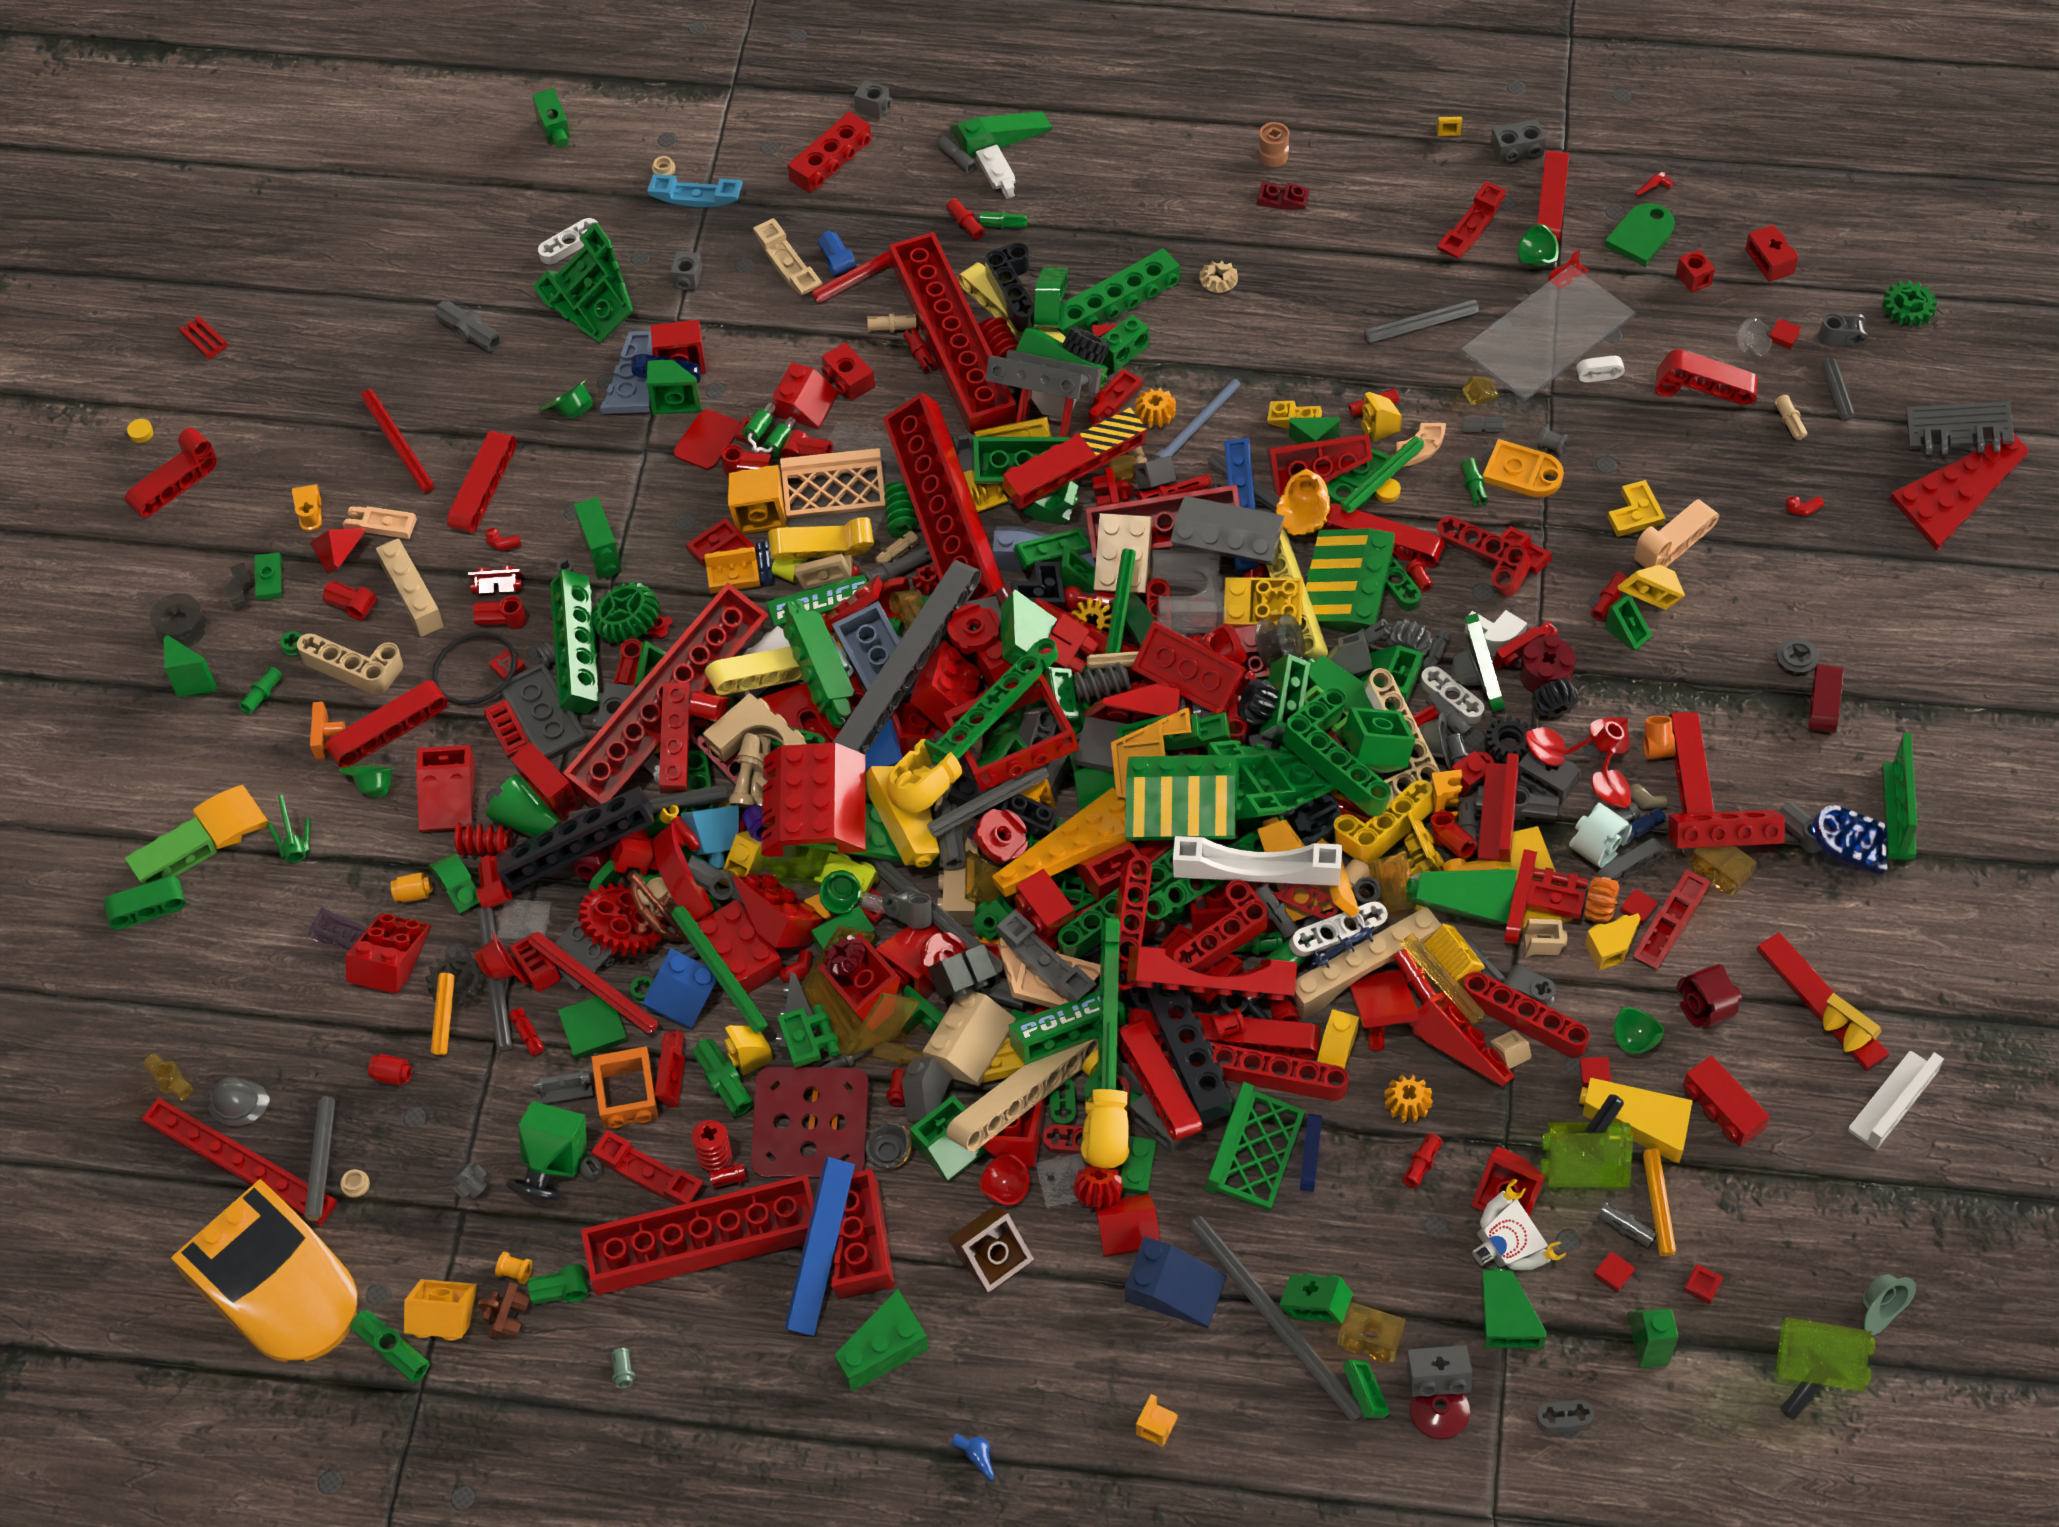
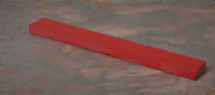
(231, 1156)

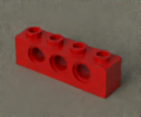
(829, 152)
(674, 738)
(1726, 828)

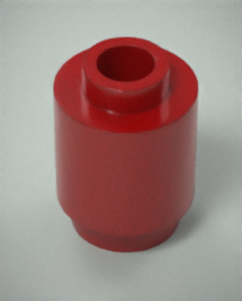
(389, 1069)

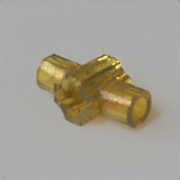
(168, 1076)

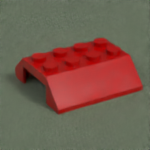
(814, 798)

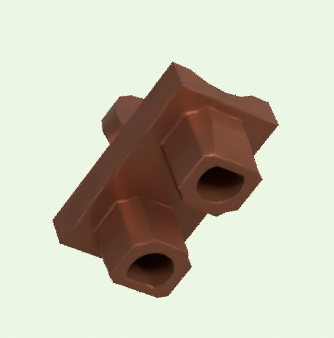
(512, 1300)

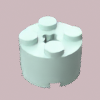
(1600, 835)

